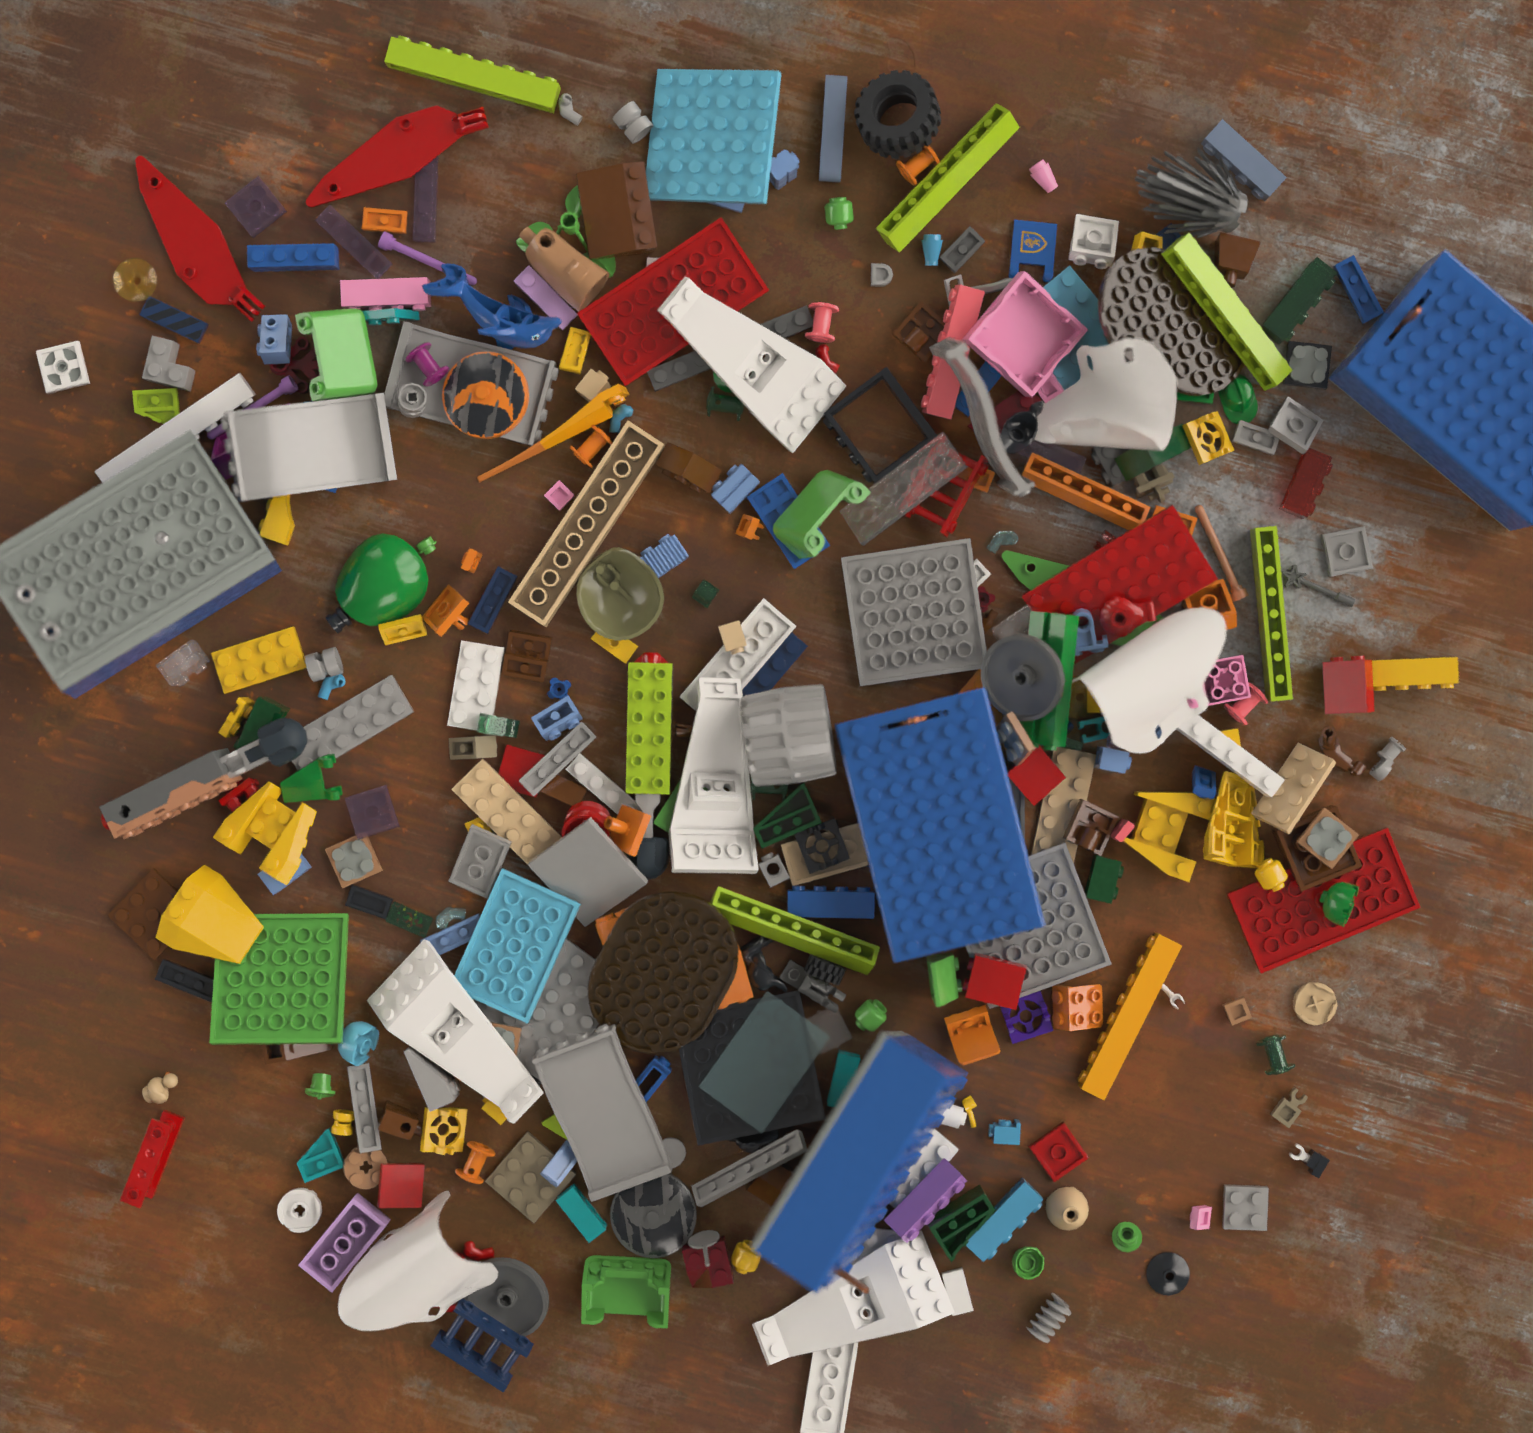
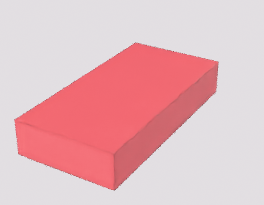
(1122, 830)

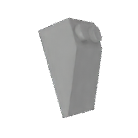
(434, 1081)

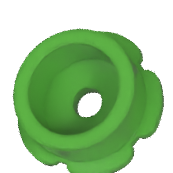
(426, 546)

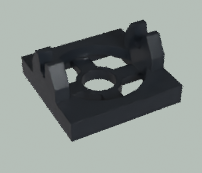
(812, 865)

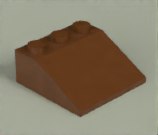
(1304, 866)

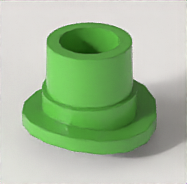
(320, 1086)
(1126, 1237)

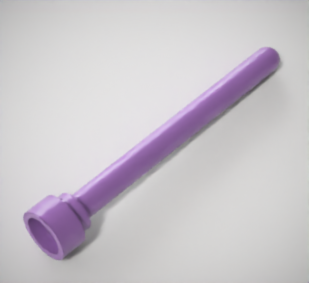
(387, 242)
(286, 387)

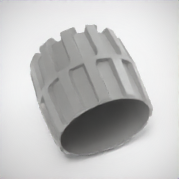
(788, 735)

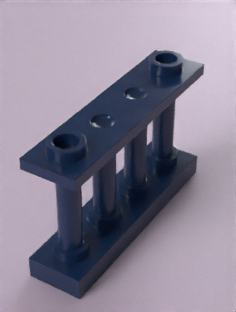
(472, 1360)

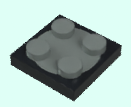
(1309, 364)

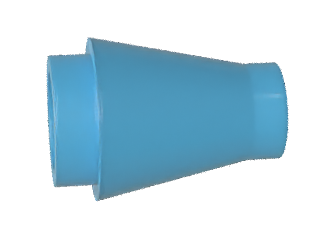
(931, 247)

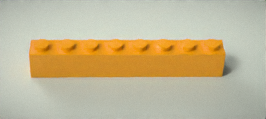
(1129, 1015)

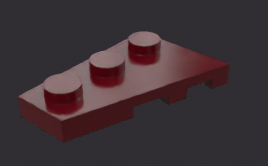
(1010, 406)

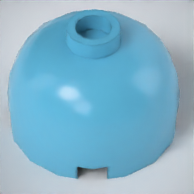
(357, 1041)

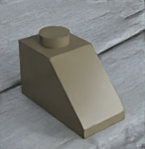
(473, 747)

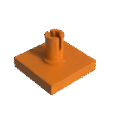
(446, 611)
(628, 829)

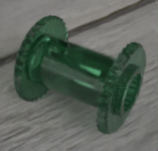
(728, 404)
(769, 790)
(1275, 1054)

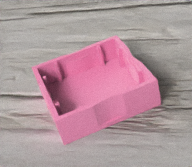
(1025, 334)

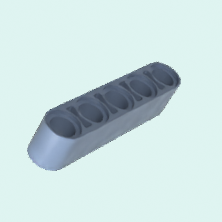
(833, 128)

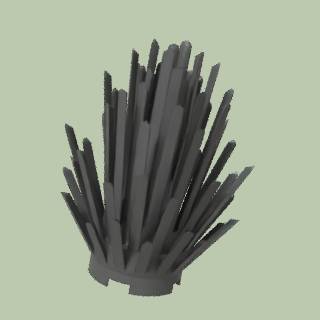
(1189, 198)

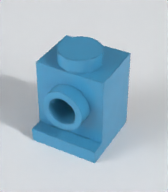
(1005, 1132)

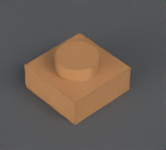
(1237, 1011)

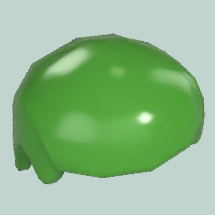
(1028, 1262)

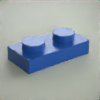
(1203, 782)

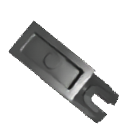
(811, 986)

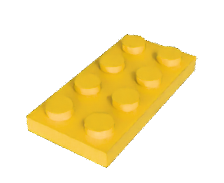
(259, 660)

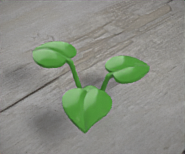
(571, 226)

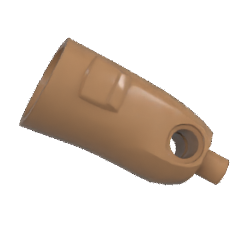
(564, 268)

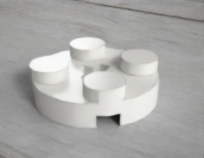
(291, 1219)

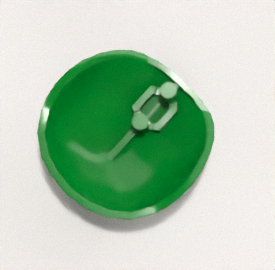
(381, 580)

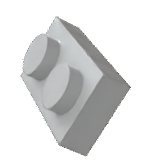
(1255, 438)

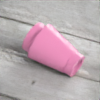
(1043, 176)

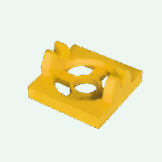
(1191, 432)
(457, 1144)

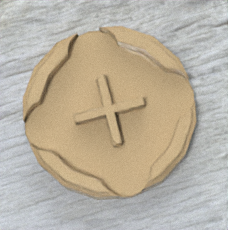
(1315, 1003)

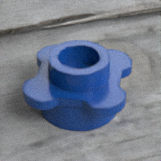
(555, 683)

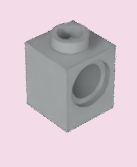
(773, 879)

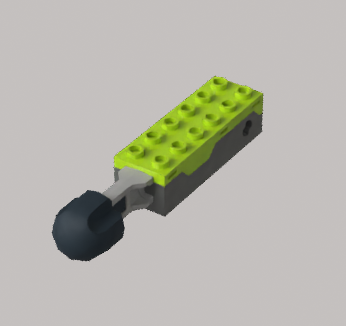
(649, 751)

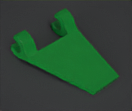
(309, 783)

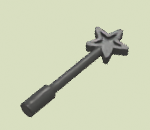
(1296, 578)

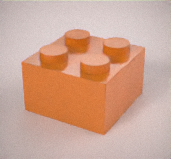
(1217, 598)

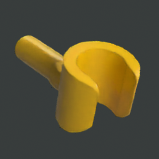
(969, 1104)

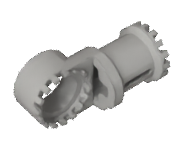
(1387, 756)

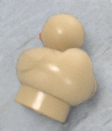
(158, 1088)

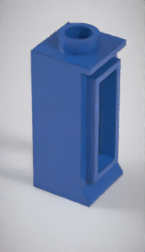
(660, 1064)

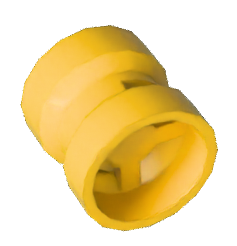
(342, 1122)

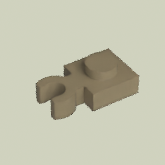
(1286, 1110)

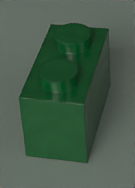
(1103, 879)

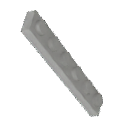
(749, 1168)

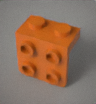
(1077, 1007)
(972, 1035)

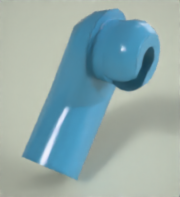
(618, 415)

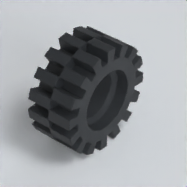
(824, 970)

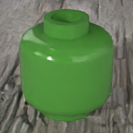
(839, 212)
(870, 1015)

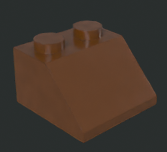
(771, 1184)

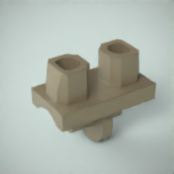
(1162, 479)

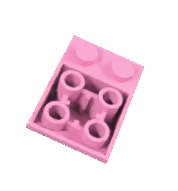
(1225, 682)

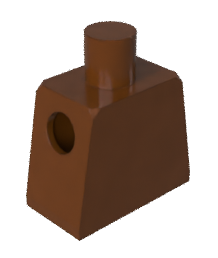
(1234, 256)
(392, 1121)

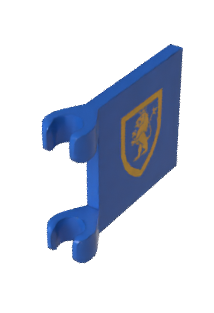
(1033, 245)

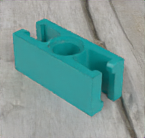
(1098, 722)
(844, 1071)
(581, 1212)

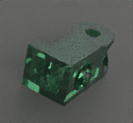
(705, 593)
(498, 725)

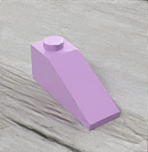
(545, 296)

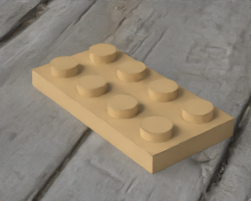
(1303, 776)

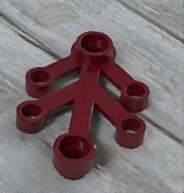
(306, 364)

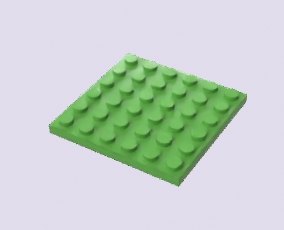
(285, 985)

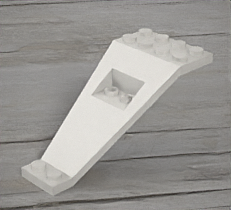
(785, 388)
(715, 827)
(425, 1004)
(901, 1298)

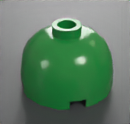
(1339, 902)

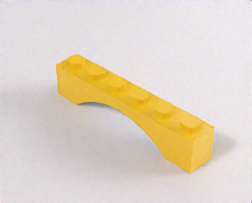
(278, 522)

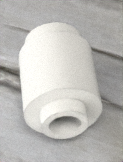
(954, 1116)

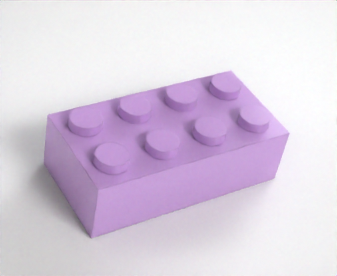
(344, 1242)

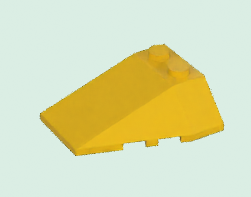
(1232, 829)
(209, 919)

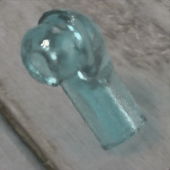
(1002, 538)
(447, 915)

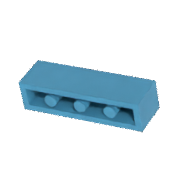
(1008, 1215)

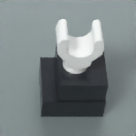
(1313, 1159)

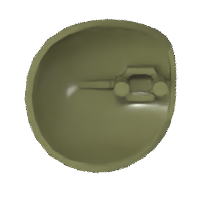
(619, 595)

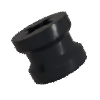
(338, 619)

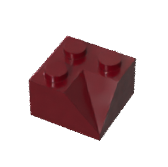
(717, 1273)

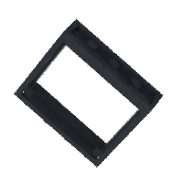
(904, 401)

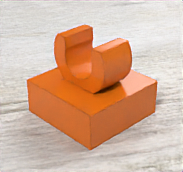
(748, 527)

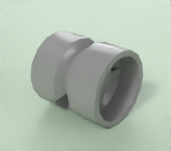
(630, 119)
(412, 400)
(324, 664)

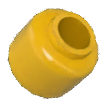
(1271, 874)
(745, 1258)

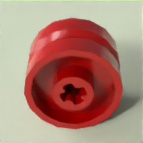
(581, 812)

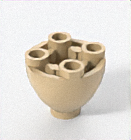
(1066, 1200)

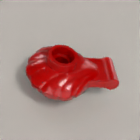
(1121, 616)

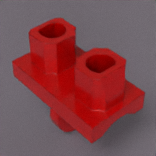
(232, 799)

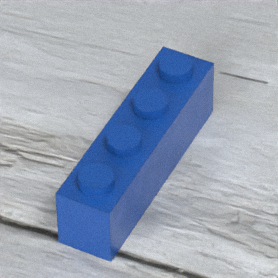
(293, 257)
(831, 903)

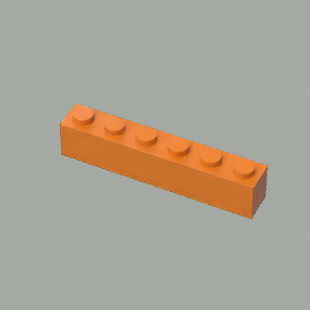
(1084, 492)

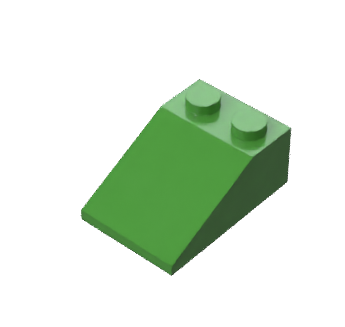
(942, 978)

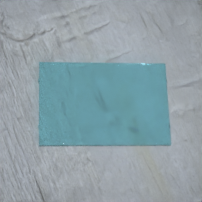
(764, 1061)

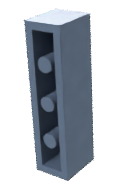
(1243, 160)

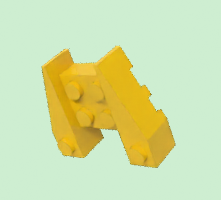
(271, 825)
(1161, 827)

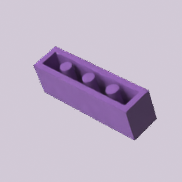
(925, 1201)

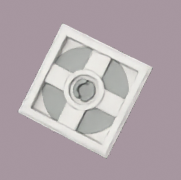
(62, 367)

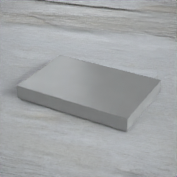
(480, 861)

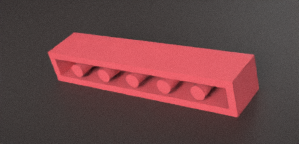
(958, 320)

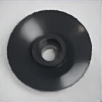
(1163, 1264)

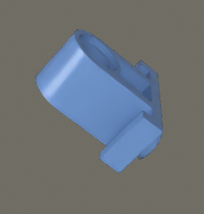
(1086, 635)

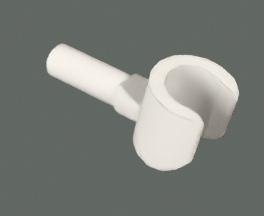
(1172, 996)

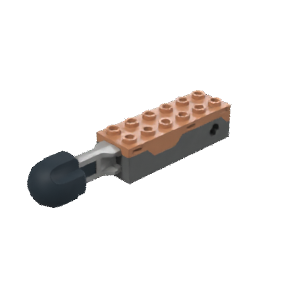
(201, 780)

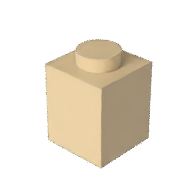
(592, 384)
(733, 637)

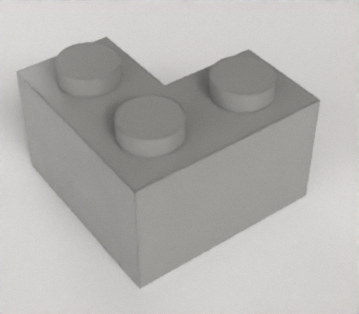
(161, 365)

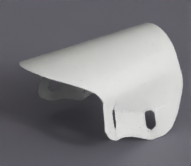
(1114, 402)
(1155, 675)
(409, 1276)

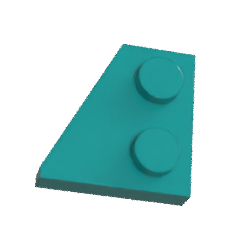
(391, 316)
(321, 1158)

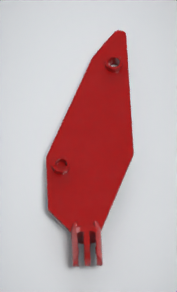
(397, 152)
(194, 243)

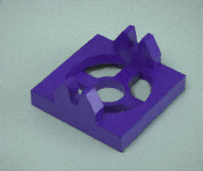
(1044, 1027)

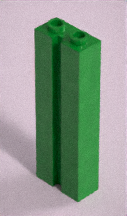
(1061, 635)

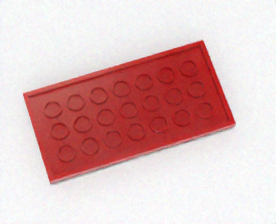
(628, 318)
(1144, 564)
(1292, 922)

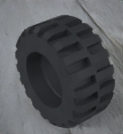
(887, 92)

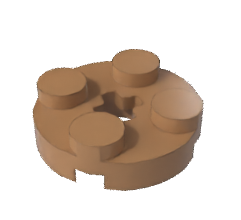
(356, 1176)

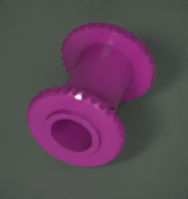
(427, 364)

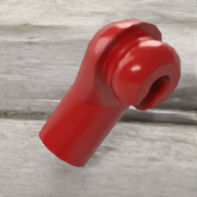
(822, 353)
(477, 1254)

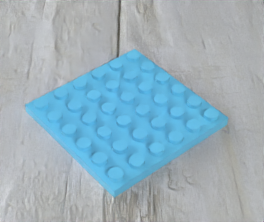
(712, 135)

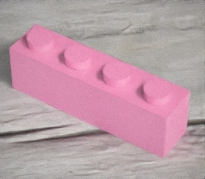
(385, 294)

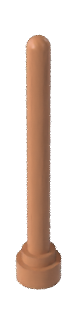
(1237, 590)

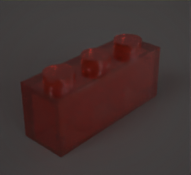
(1306, 483)

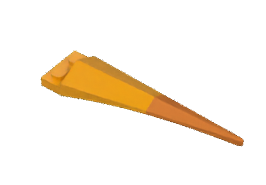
(593, 413)

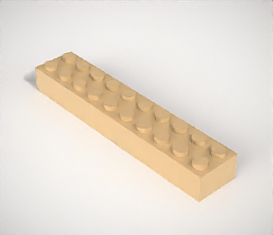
(587, 523)

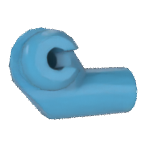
(331, 683)

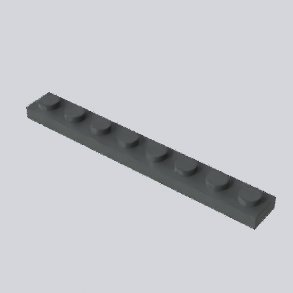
(693, 364)

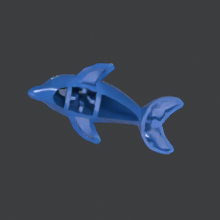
(507, 324)

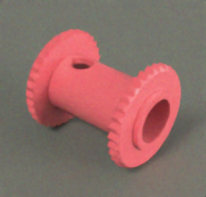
(821, 322)
(1242, 707)

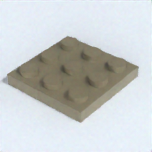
(520, 1179)

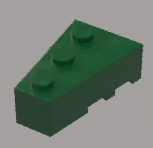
(1140, 460)
(263, 712)
(787, 818)
(960, 1220)

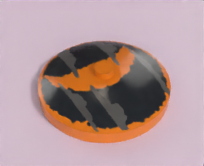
(485, 395)

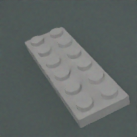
(355, 721)

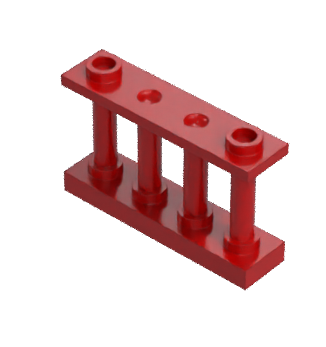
(949, 525)
(152, 1158)

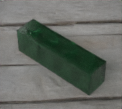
(1298, 300)

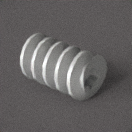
(1049, 1319)

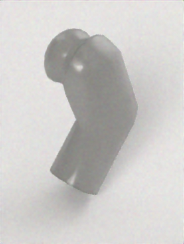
(566, 109)

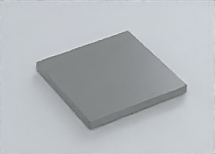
(588, 870)

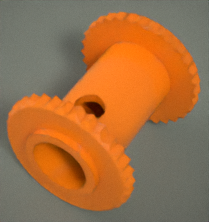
(917, 164)
(591, 446)
(476, 1161)

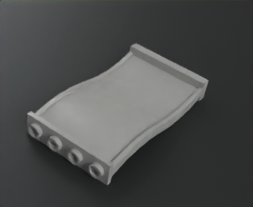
(447, 352)
(982, 415)
(309, 446)
(602, 1112)

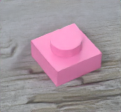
(1050, 389)
(559, 495)
(1200, 1217)

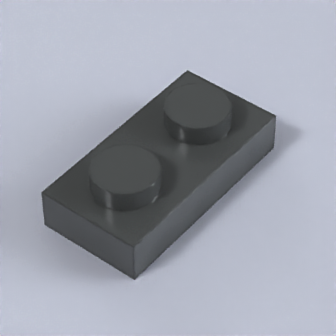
(962, 249)

